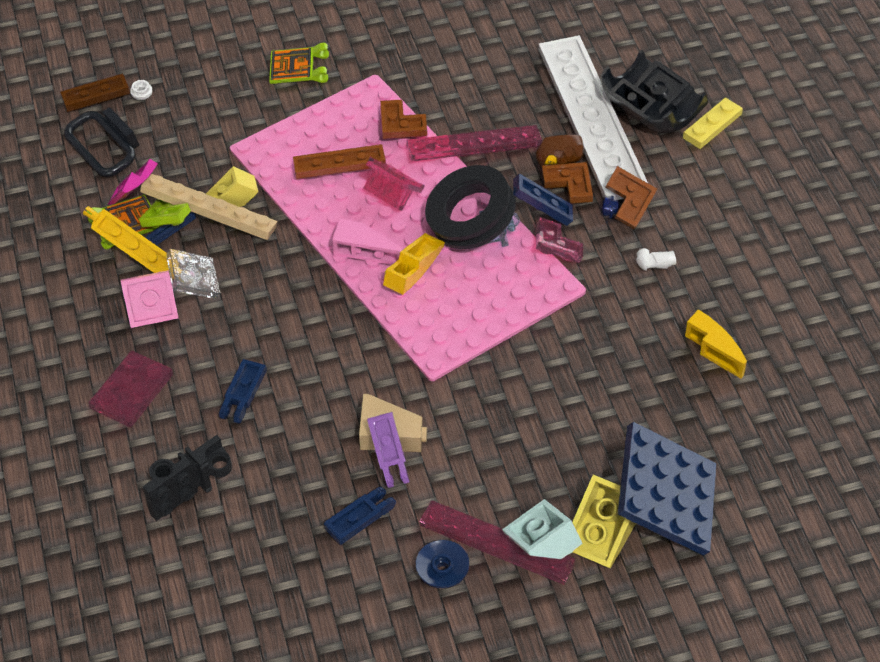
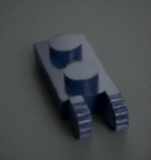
(243, 389)
(358, 515)

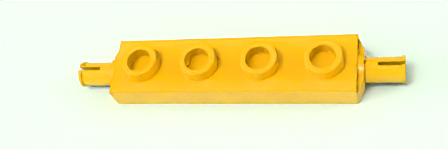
(128, 240)

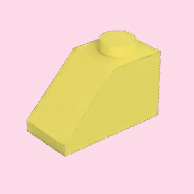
(235, 187)

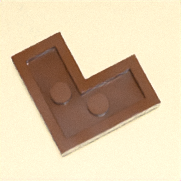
(397, 124)
(573, 176)
(636, 195)

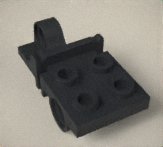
(179, 482)

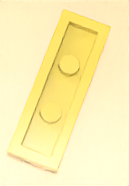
(712, 123)

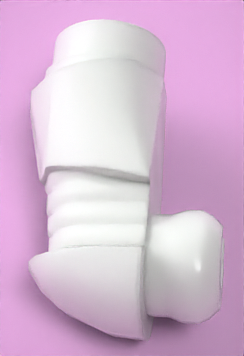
(657, 260)

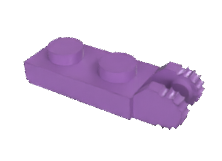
(388, 446)

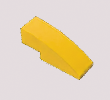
(412, 263)
(716, 343)

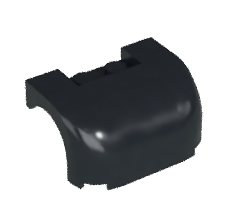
(654, 95)

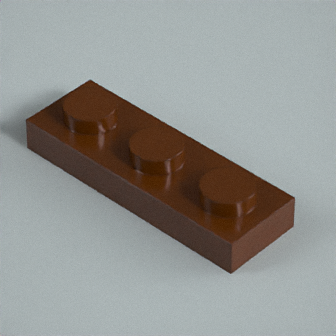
(95, 92)

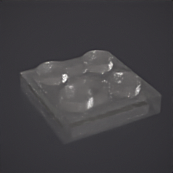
(192, 274)

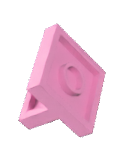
(149, 299)

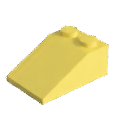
(599, 524)

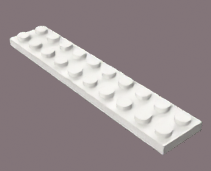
(589, 110)

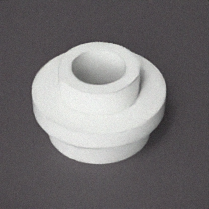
(141, 90)

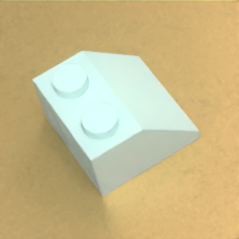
(544, 532)

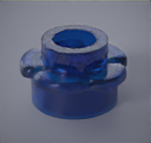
(609, 206)

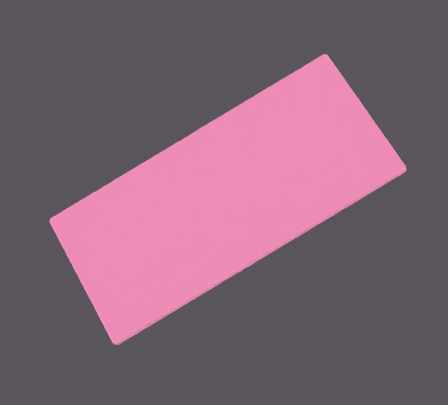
(466, 296)

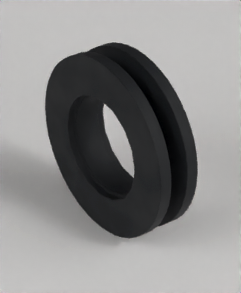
(483, 227)

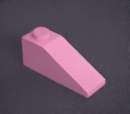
(361, 242)

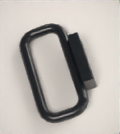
(115, 128)

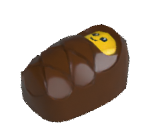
(560, 150)

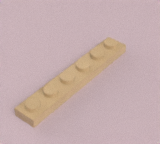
(209, 206)

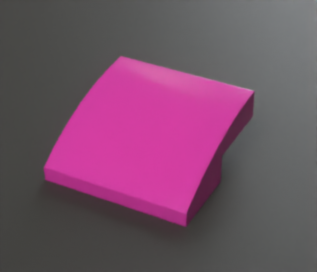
(132, 181)

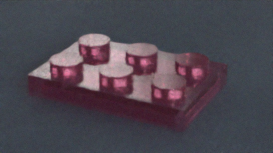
(130, 388)

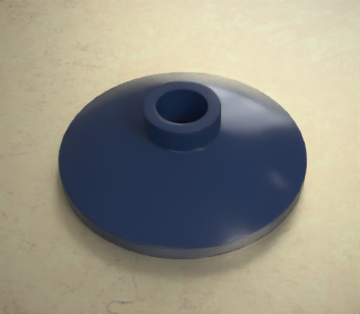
(442, 554)

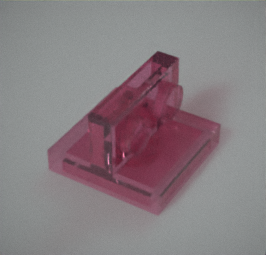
(391, 184)

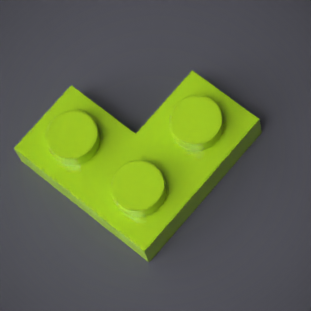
(164, 213)

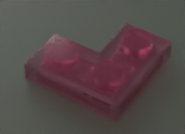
(551, 242)

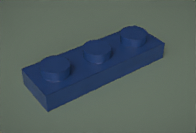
(542, 199)

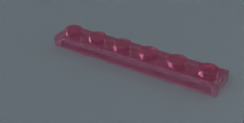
(473, 143)
(492, 541)

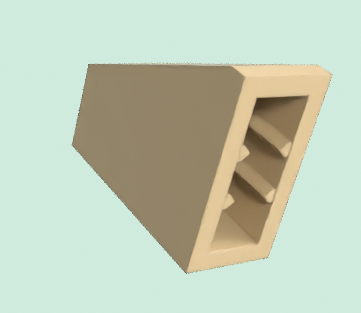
(408, 424)

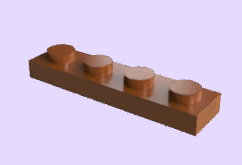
(336, 161)

